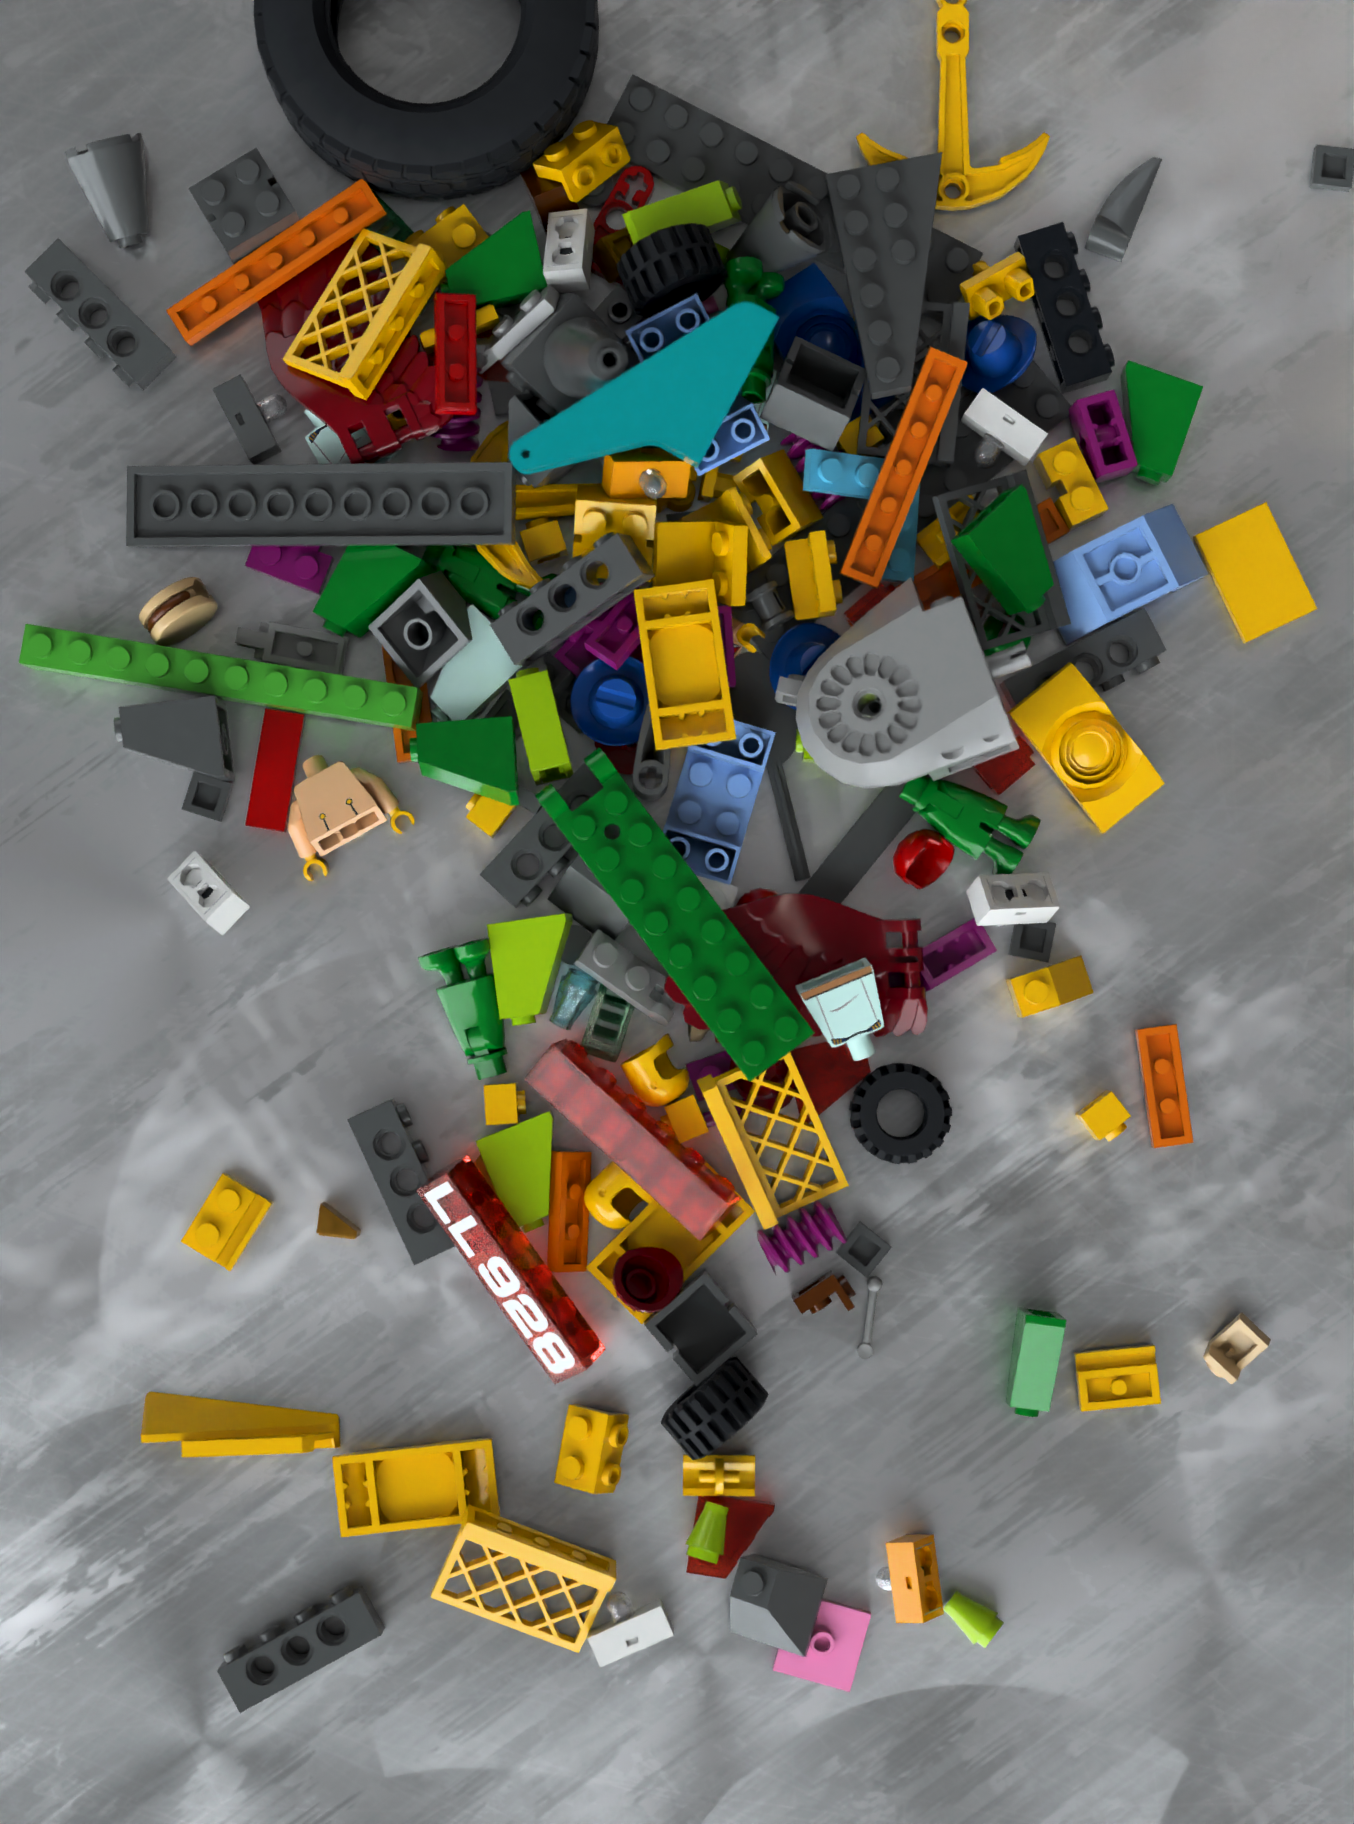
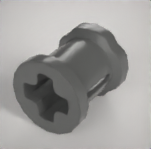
(769, 606)

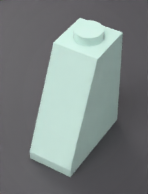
(473, 674)

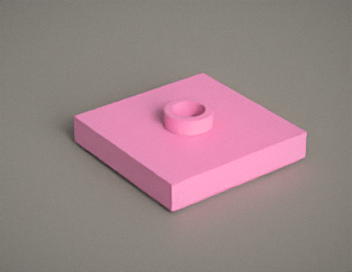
(832, 1649)

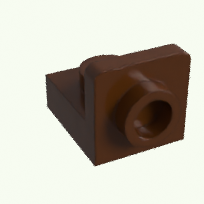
(816, 1295)

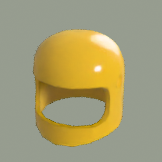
(654, 1076)
(613, 1197)

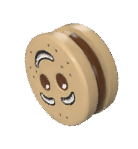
(178, 611)

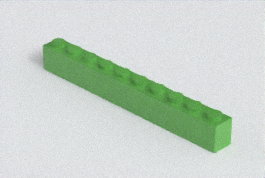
(221, 676)

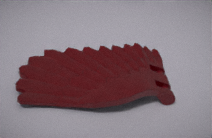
(404, 385)
(809, 936)

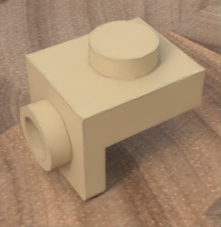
(1235, 1348)

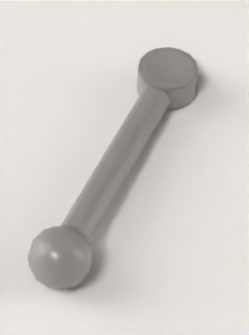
(865, 1349)

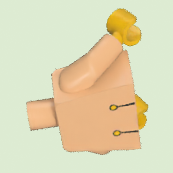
(336, 808)

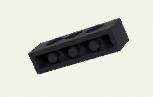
(1071, 368)

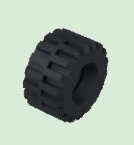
(671, 268)
(925, 1138)
(714, 1409)

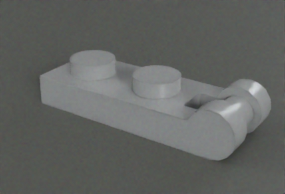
(626, 976)

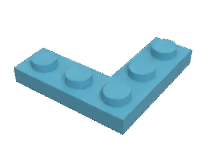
(855, 477)

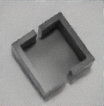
(244, 205)
(814, 394)
(701, 1327)

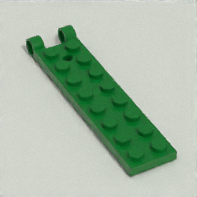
(679, 921)

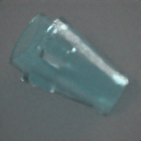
(573, 996)

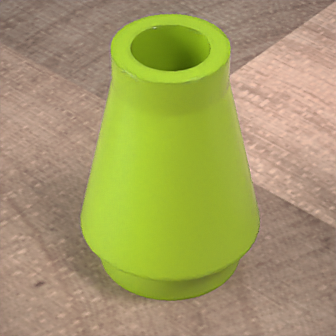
(708, 1534)
(973, 1619)

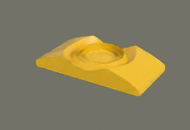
(684, 664)
(1086, 747)
(660, 1229)
(414, 1486)

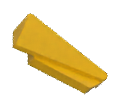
(235, 1428)

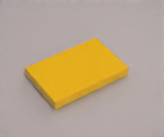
(1254, 572)

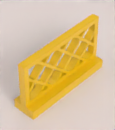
(388, 321)
(747, 1160)
(529, 1547)

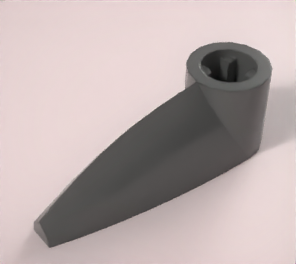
(1121, 212)
(650, 760)

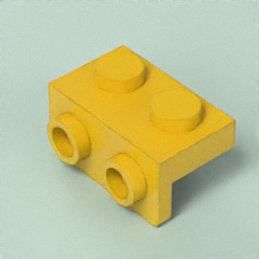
(584, 158)
(451, 237)
(810, 576)
(591, 1449)

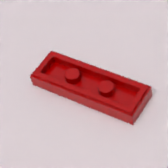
(455, 354)
(275, 770)

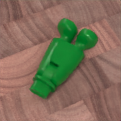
(749, 284)
(477, 579)
(969, 819)
(471, 1004)

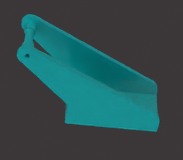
(663, 402)

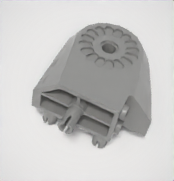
(933, 692)

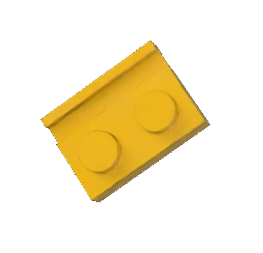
(227, 1221)
(1117, 1377)

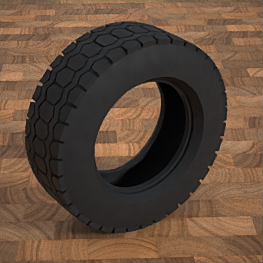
(437, 146)

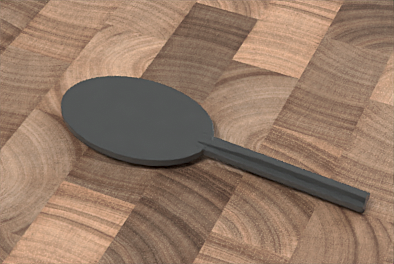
(755, 704)

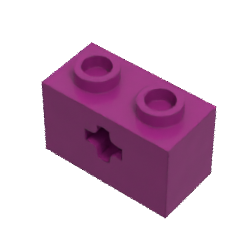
(1102, 436)

